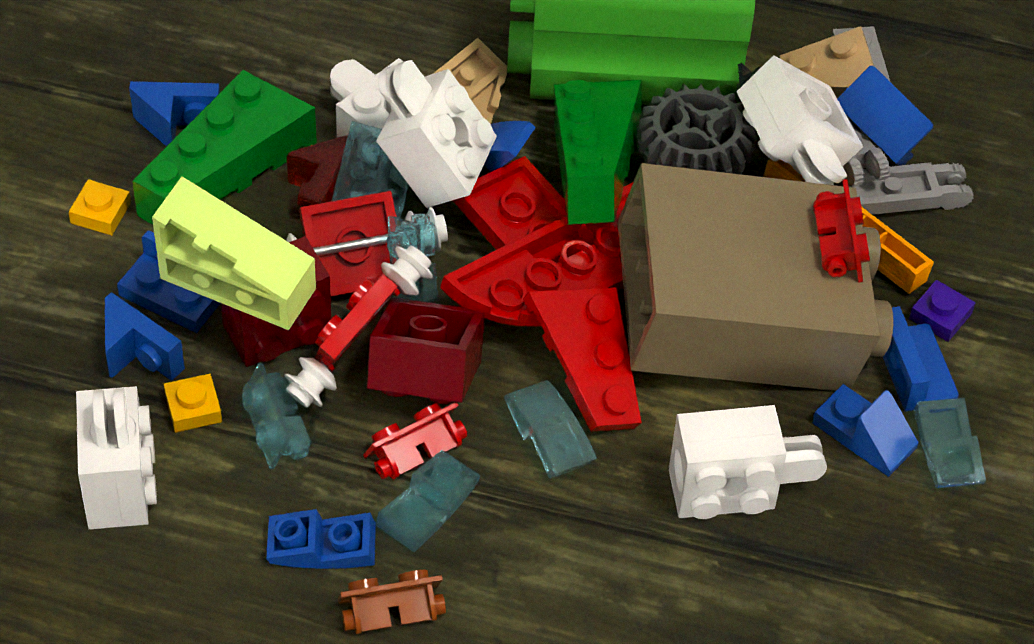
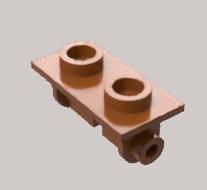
(372, 602)

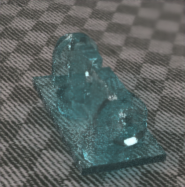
(420, 234)
(267, 404)

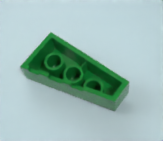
(229, 143)
(594, 144)

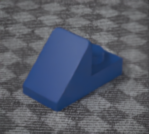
(168, 104)
(135, 335)
(868, 429)

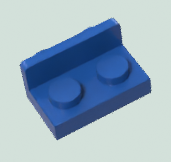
(146, 289)

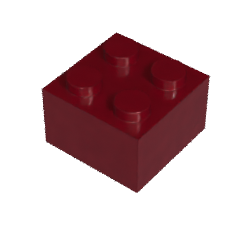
(264, 341)
(425, 350)

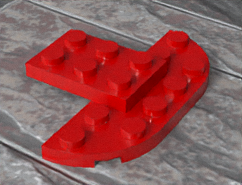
(532, 244)

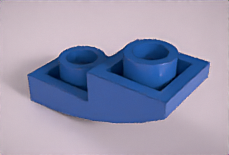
(318, 543)

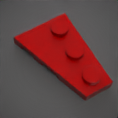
(593, 350)

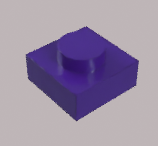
(942, 309)

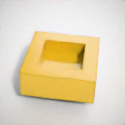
(99, 207)
(192, 402)

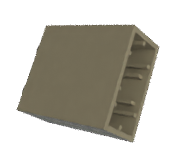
(734, 282)

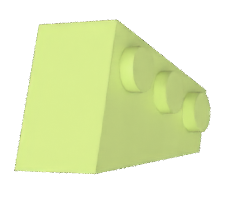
(230, 257)

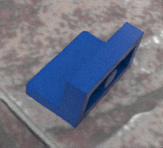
(885, 115)
(917, 364)

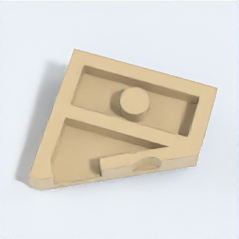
(834, 60)
(480, 75)

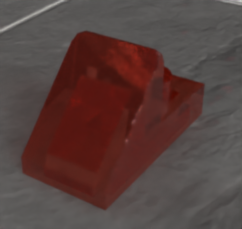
(316, 170)

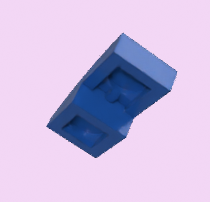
(508, 143)

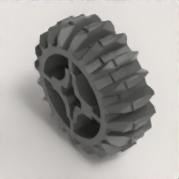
(698, 125)

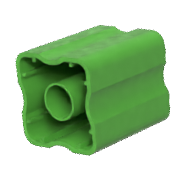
(631, 40)

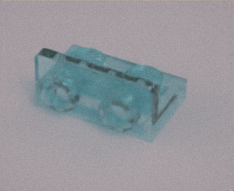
(368, 169)

